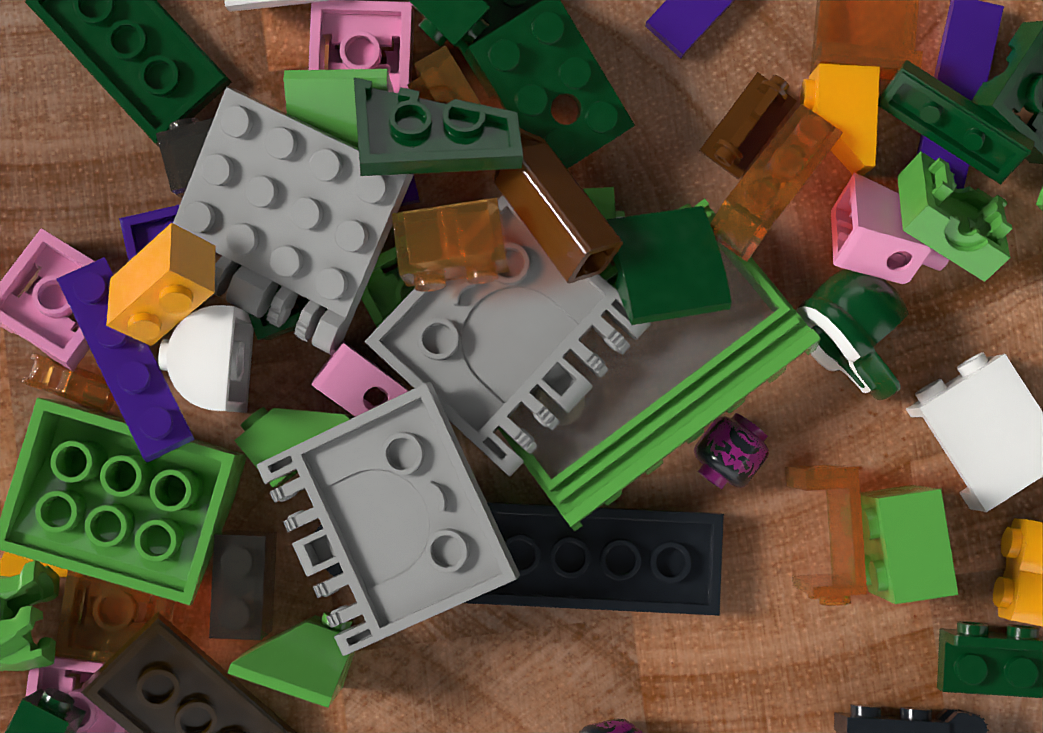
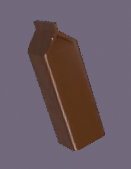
(558, 211)

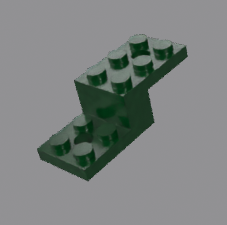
(531, 59)

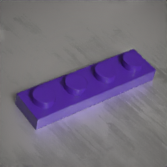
(126, 365)

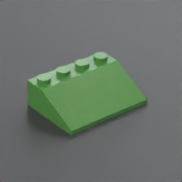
(102, 511)

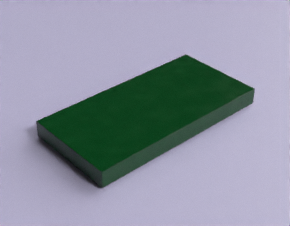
(137, 57)

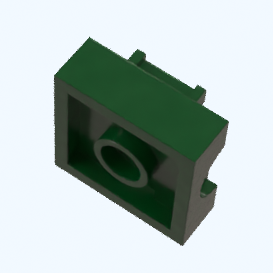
(1020, 87)

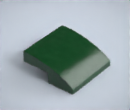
(669, 266)

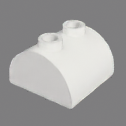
(211, 358)

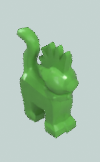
(18, 617)

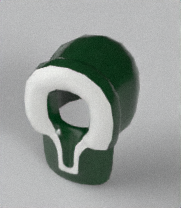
(851, 317)

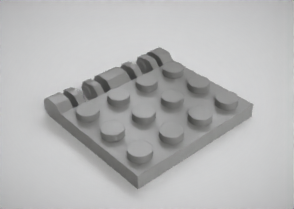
(289, 213)
(502, 340)
(395, 517)

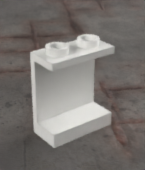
(986, 428)

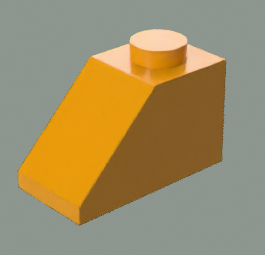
(848, 101)

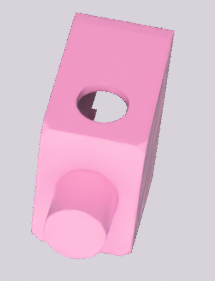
(871, 235)
(348, 377)

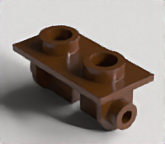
(749, 124)

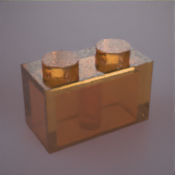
(450, 244)

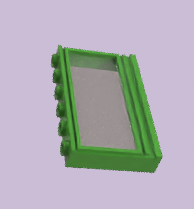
(661, 389)

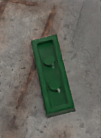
(954, 122)

